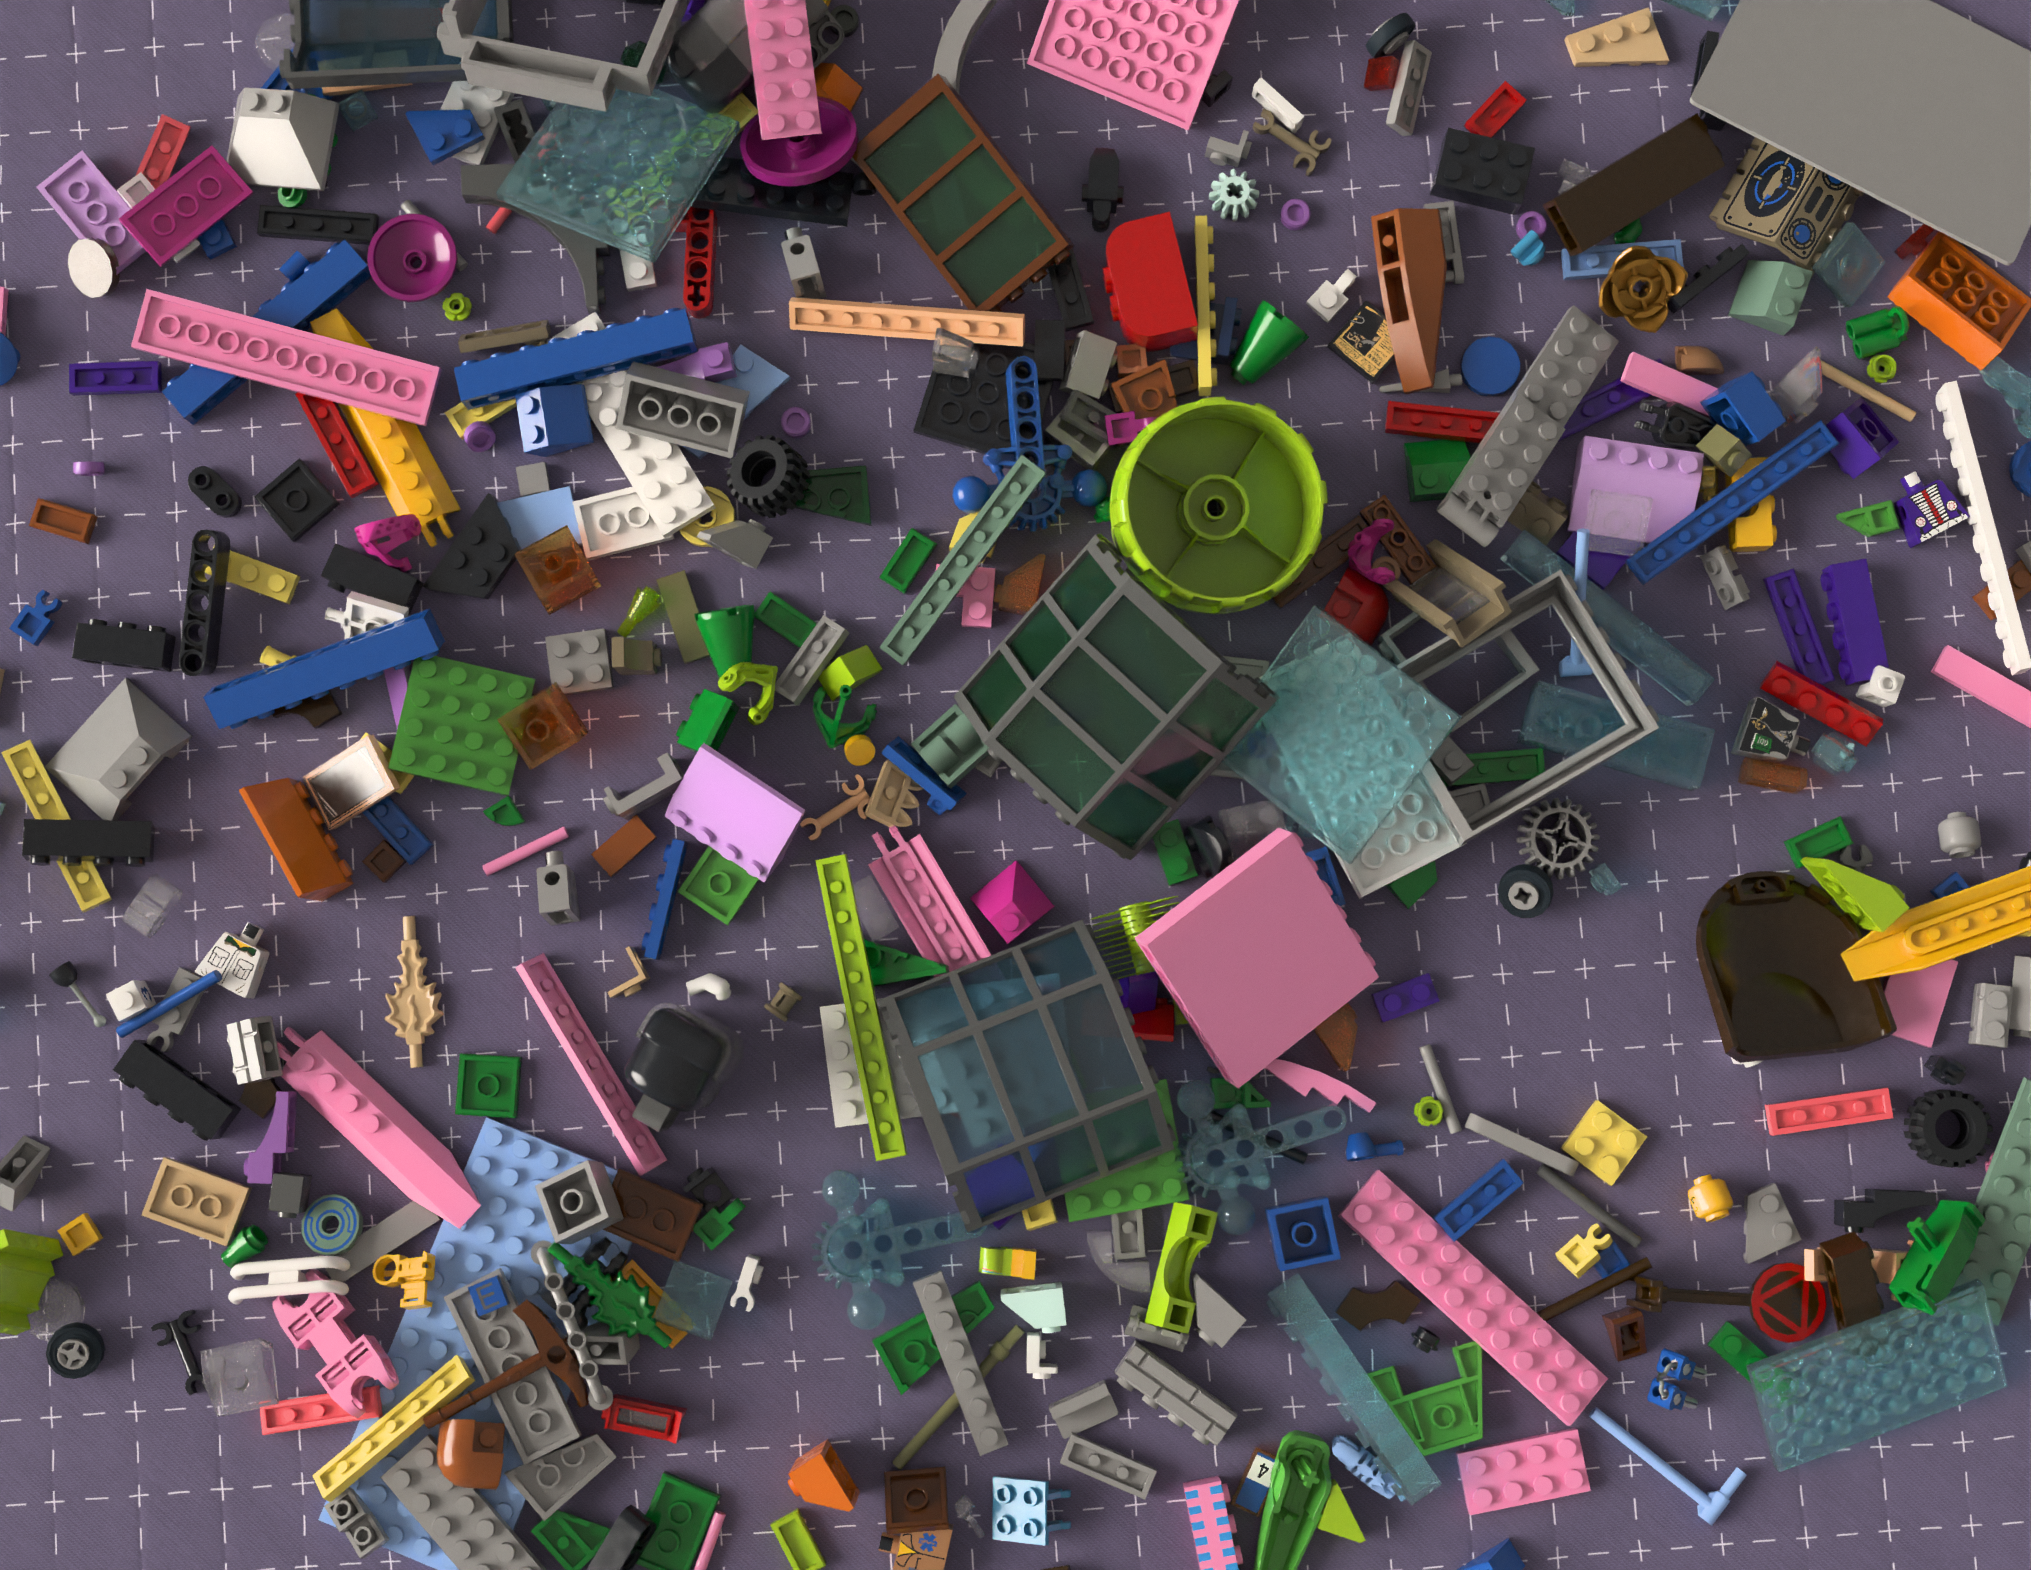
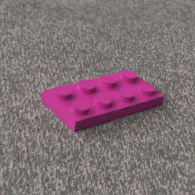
(186, 206)

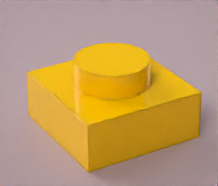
(80, 1234)

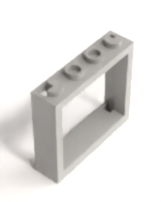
(1507, 642)

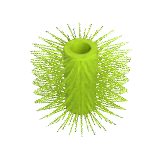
(1135, 920)

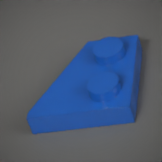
(445, 132)

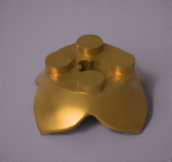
(1649, 307)

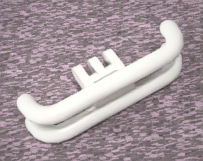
(287, 1278)

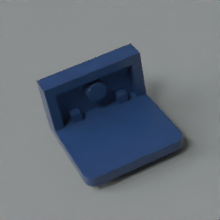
(1226, 318)

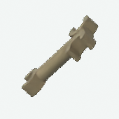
(1308, 151)

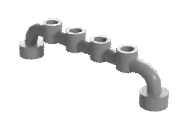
(600, 1395)

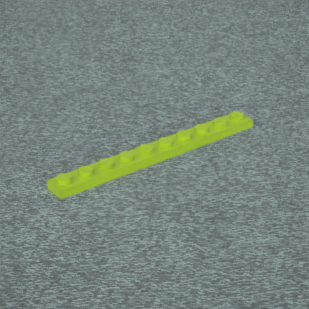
(861, 1007)

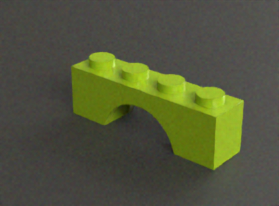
(1170, 1300)

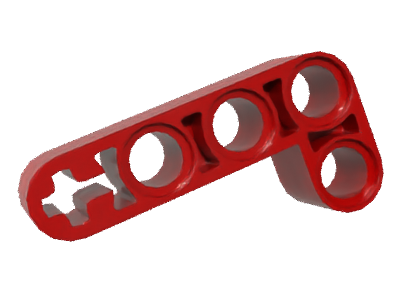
(699, 258)

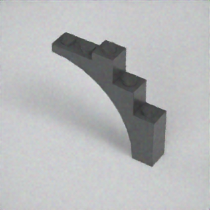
(480, 186)

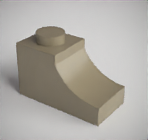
(635, 656)

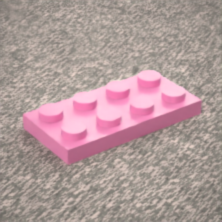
(1523, 1471)

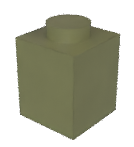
(1724, 450)

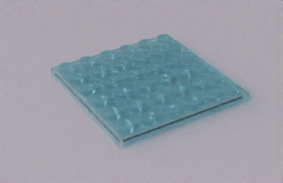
(622, 170)
(1340, 735)

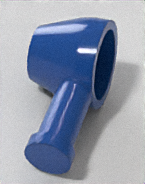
(1362, 1148)

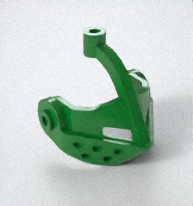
(834, 731)

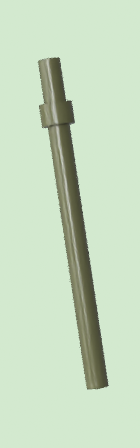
(998, 1352)

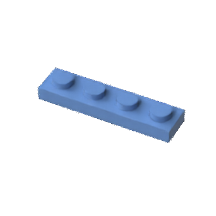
(1599, 259)

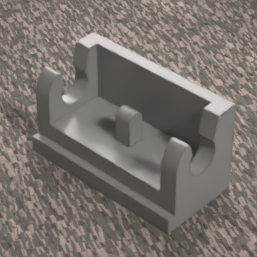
(1085, 448)

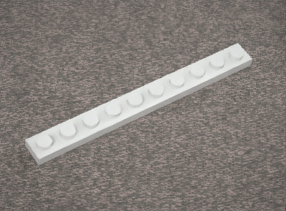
(1986, 538)

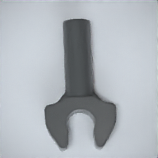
(1865, 858)

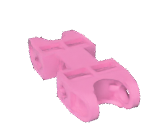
(348, 1359)

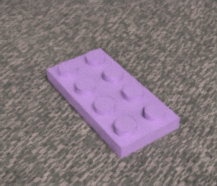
(91, 206)

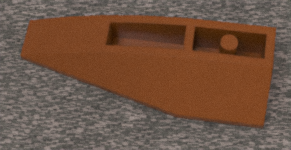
(1412, 289)

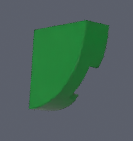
(505, 813)

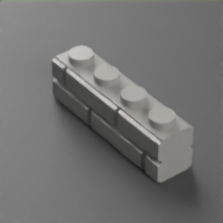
(1175, 1393)

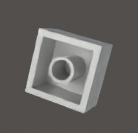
(579, 1202)

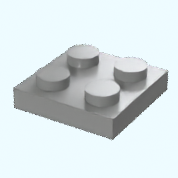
(580, 661)

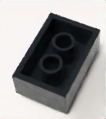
(1482, 171)

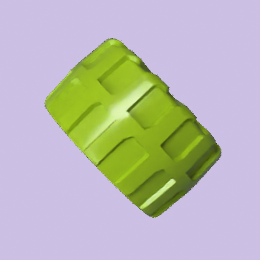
(1266, 494)

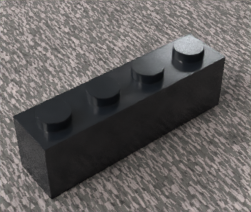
(88, 841)
(177, 1090)

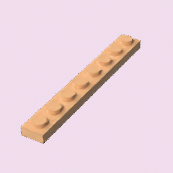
(905, 321)

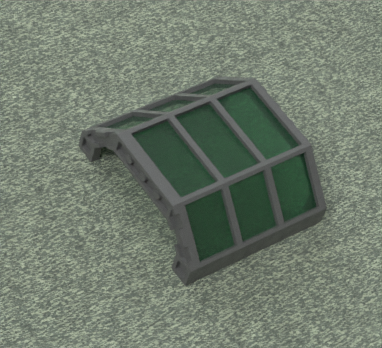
(1110, 703)

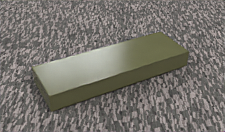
(681, 610)

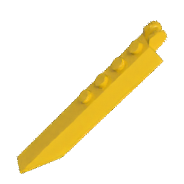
(395, 450)
(1945, 928)

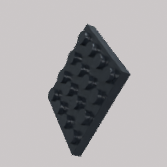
(975, 408)

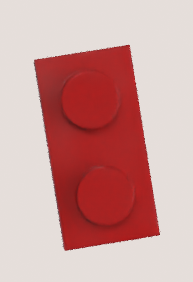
(1496, 111)

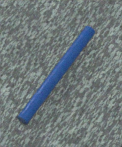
(169, 1003)

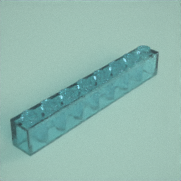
(1626, 632)
(1354, 1390)

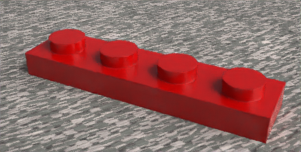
(1438, 421)
(338, 444)
(1821, 703)

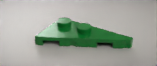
(895, 966)

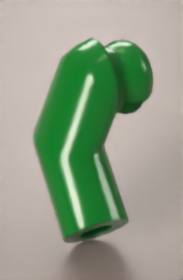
(1629, 233)

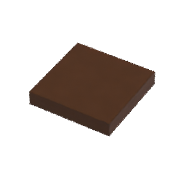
(916, 1500)

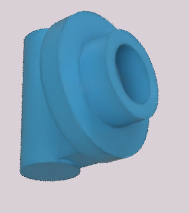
(1529, 249)

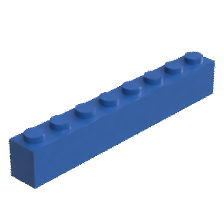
(299, 303)
(576, 358)
(325, 669)

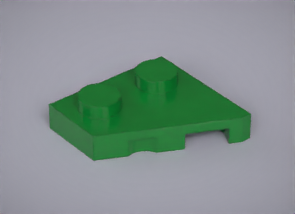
(570, 1538)

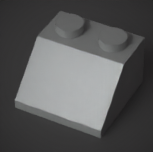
(1214, 1314)

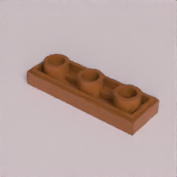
(1409, 554)

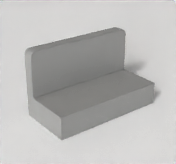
(1083, 1409)

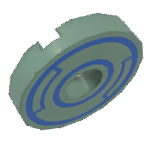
(316, 1219)

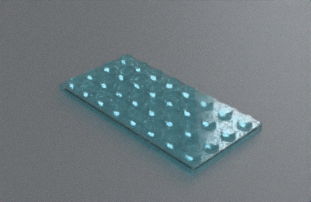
(1877, 1376)

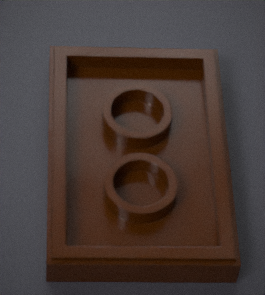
(653, 1215)

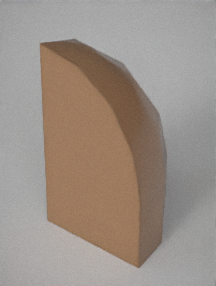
(1697, 361)

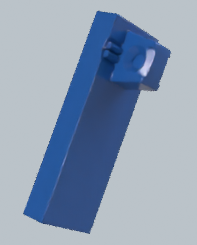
(918, 769)

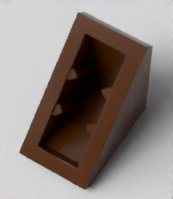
(1626, 1332)

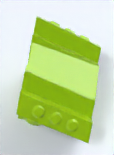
(23, 1276)

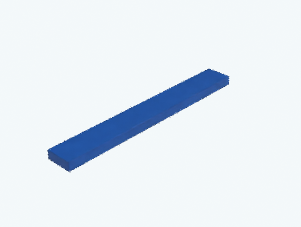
(1732, 502)

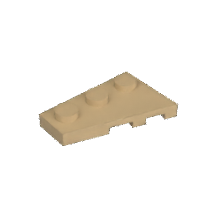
(1623, 40)

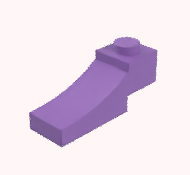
(709, 363)
(278, 1140)

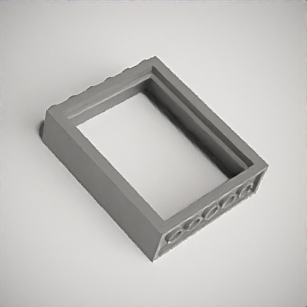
(1608, 668)

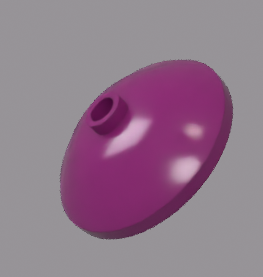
(403, 242)

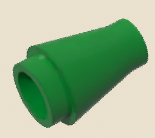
(246, 1245)

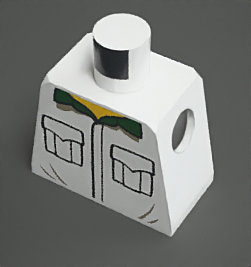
(238, 961)

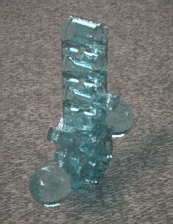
(841, 1191)
(1236, 1213)

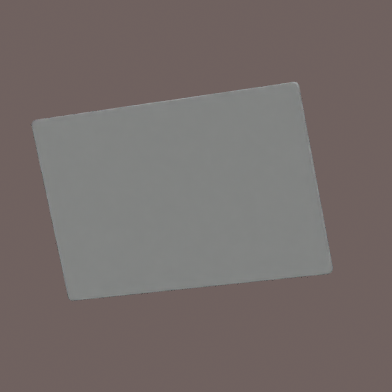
(1889, 103)

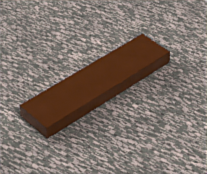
(1327, 558)

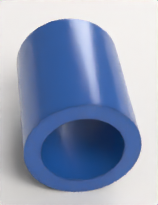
(294, 266)

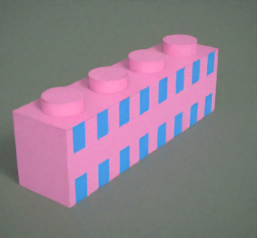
(1212, 1525)

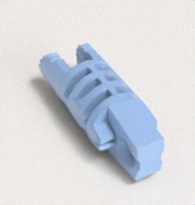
(1361, 1465)

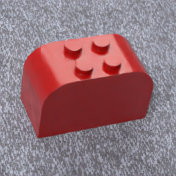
(1149, 284)

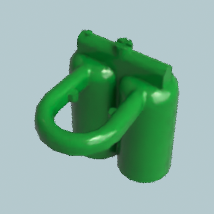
(1878, 331)

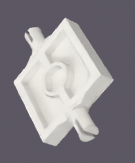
(365, 614)

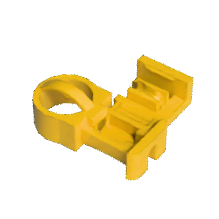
(409, 1274)

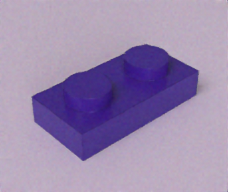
(1405, 997)

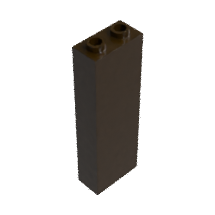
(1634, 185)

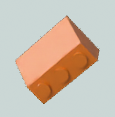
(823, 1479)

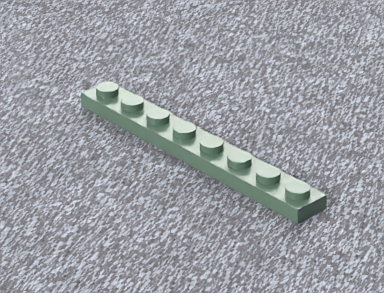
(963, 559)

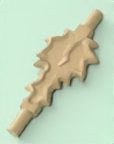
(414, 1004)

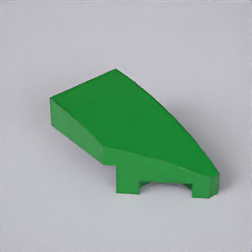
(1227, 1095)

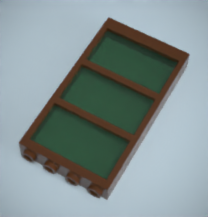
(961, 198)

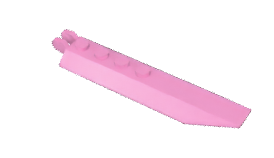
(926, 903)
(378, 1126)

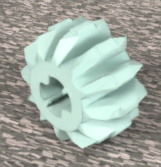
(1235, 185)

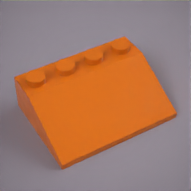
(1961, 300)
(298, 838)

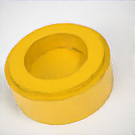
(859, 750)

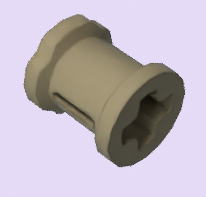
(783, 1002)

